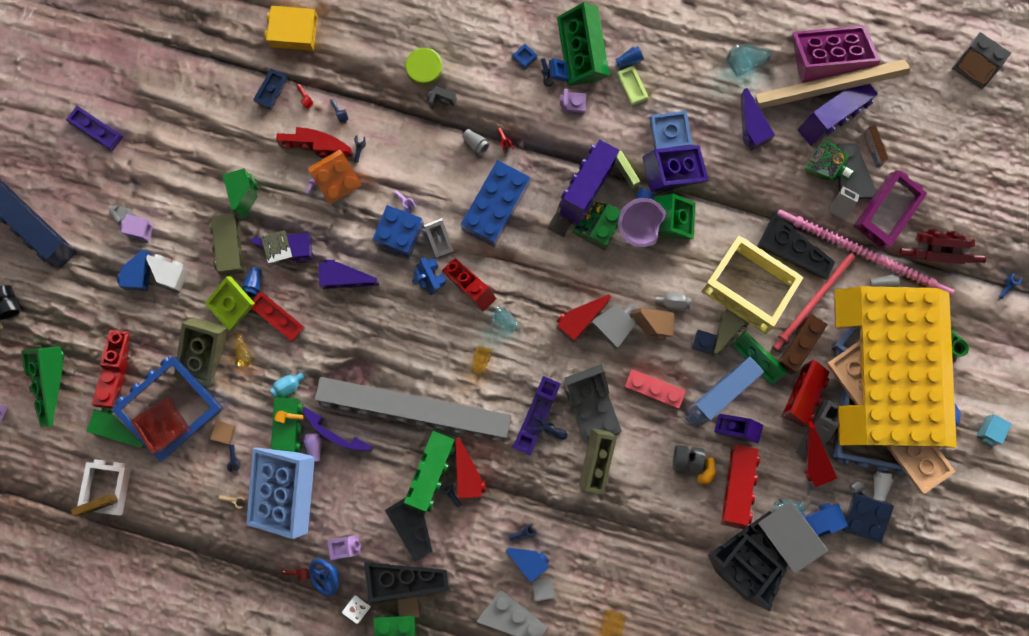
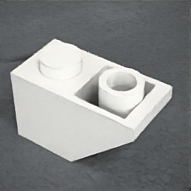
(167, 274)

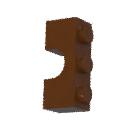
(803, 343)

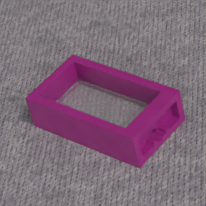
(890, 209)

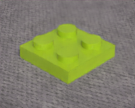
(229, 303)

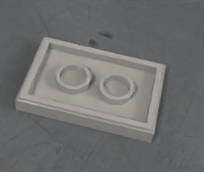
(793, 536)

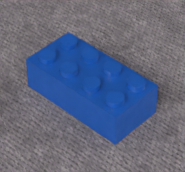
(495, 203)

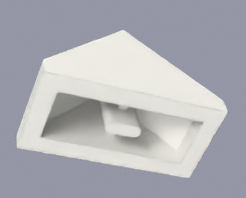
(438, 238)

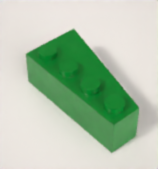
(428, 473)

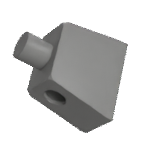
(615, 324)

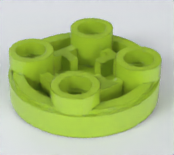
(423, 66)

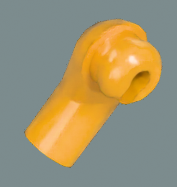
(709, 473)

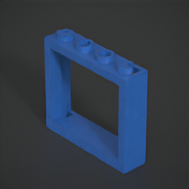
(152, 376)

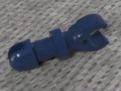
(550, 429)

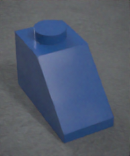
(135, 273)
(529, 562)

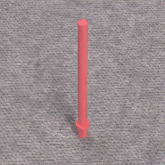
(784, 338)

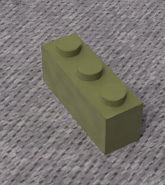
(226, 244)
(597, 461)

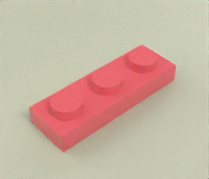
(655, 389)

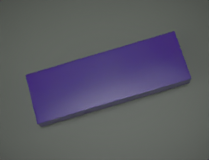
(94, 128)

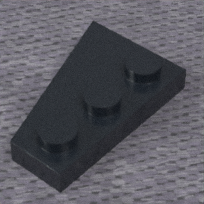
(411, 529)

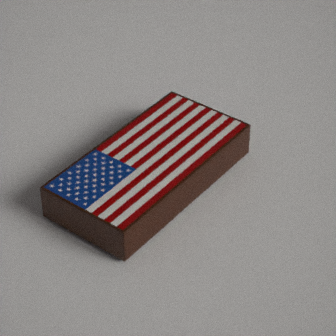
(876, 145)

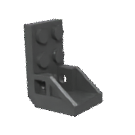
(590, 401)

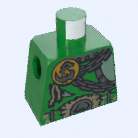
(829, 163)

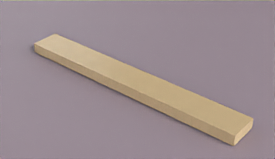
(832, 84)

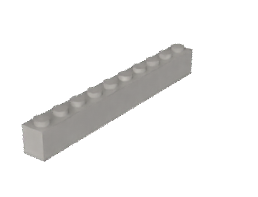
(413, 408)

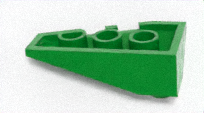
(45, 372)

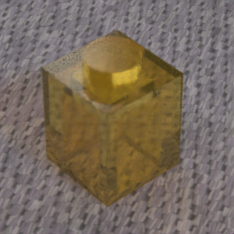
(612, 623)

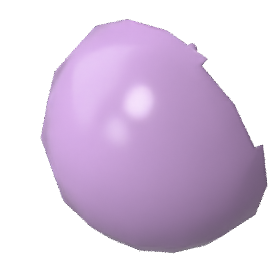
(641, 221)

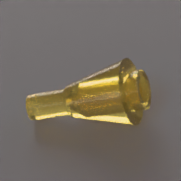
(242, 354)

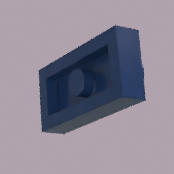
(270, 89)

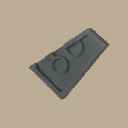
(861, 180)

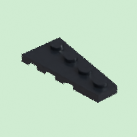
(789, 245)

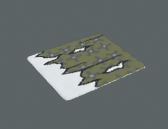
(276, 246)

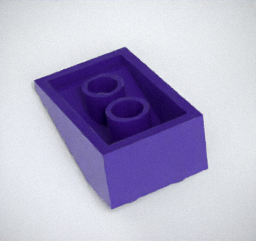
(674, 167)

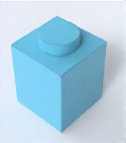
(994, 430)

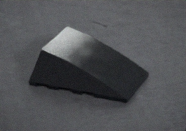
(751, 565)

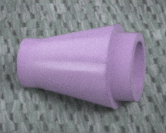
(313, 445)

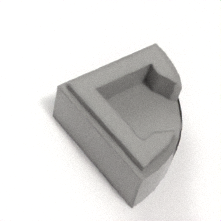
(120, 212)

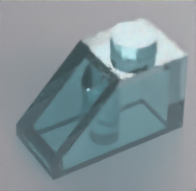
(746, 58)

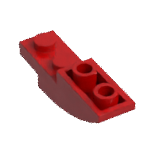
(321, 142)
(113, 369)

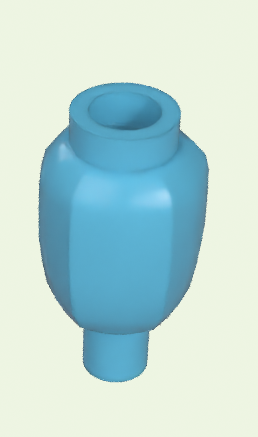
(286, 385)

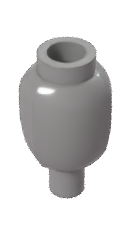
(674, 301)

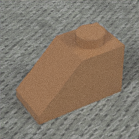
(654, 322)

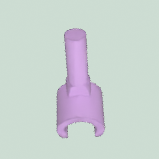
(405, 202)

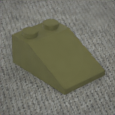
(201, 349)

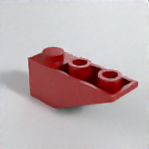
(469, 284)

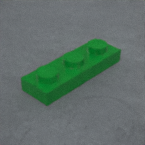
(749, 347)

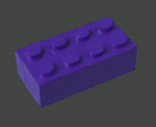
(588, 181)

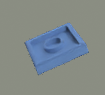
(670, 130)

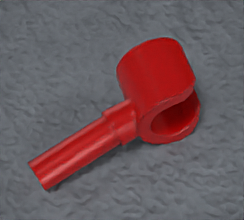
(307, 102)
(505, 142)

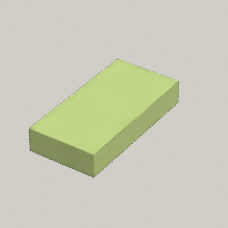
(632, 85)
(627, 171)

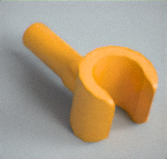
(281, 416)

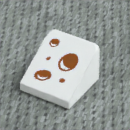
(356, 609)

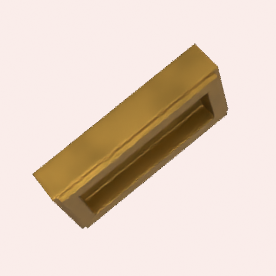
(94, 505)

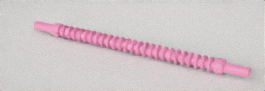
(879, 259)

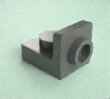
(443, 96)

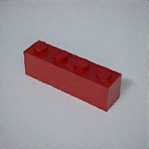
(739, 487)

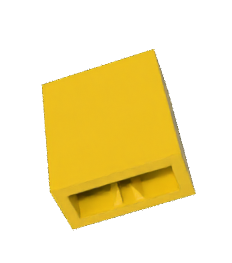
(291, 28)

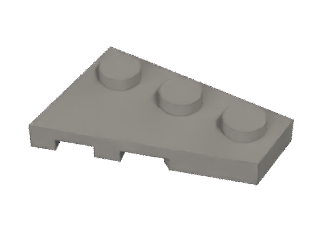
(511, 617)

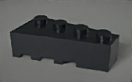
(398, 582)

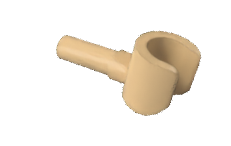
(231, 500)

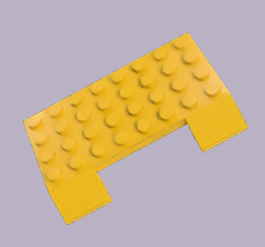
(902, 367)

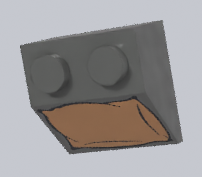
(981, 60)

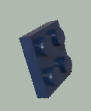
(868, 517)

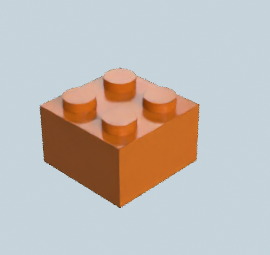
(334, 176)

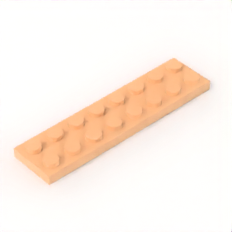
(922, 464)

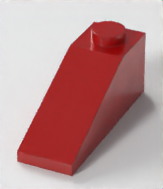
(578, 319)
(816, 459)
(468, 479)

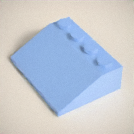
(280, 492)

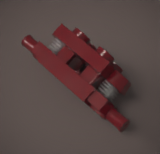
(935, 240)

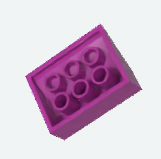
(833, 52)

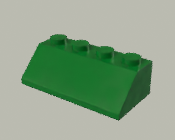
(583, 44)

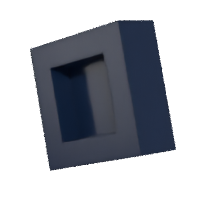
(704, 341)

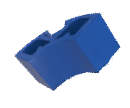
(827, 519)

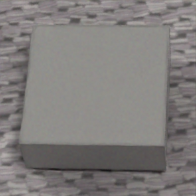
(543, 589)

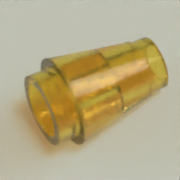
(480, 359)

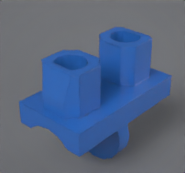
(425, 276)

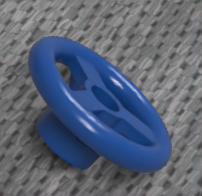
(327, 576)

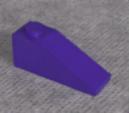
(754, 125)
(299, 245)
(337, 275)

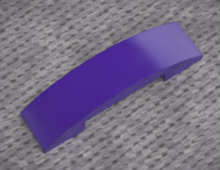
(539, 408)
(316, 422)

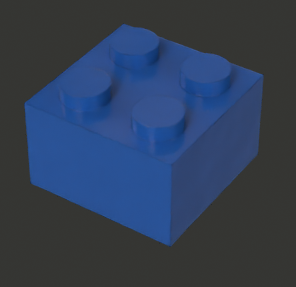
(398, 231)

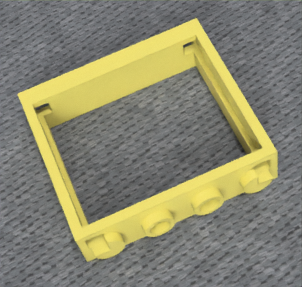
(739, 305)

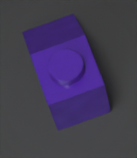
(739, 428)

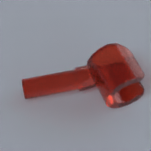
(303, 574)

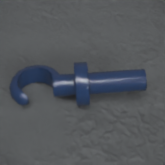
(546, 71)

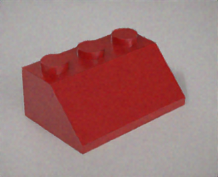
(806, 393)

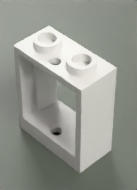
(121, 487)

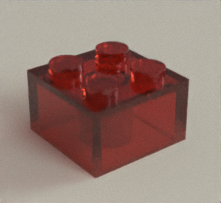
(160, 425)

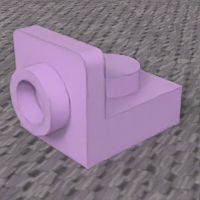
(573, 102)
(344, 547)

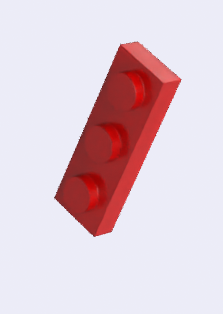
(277, 316)

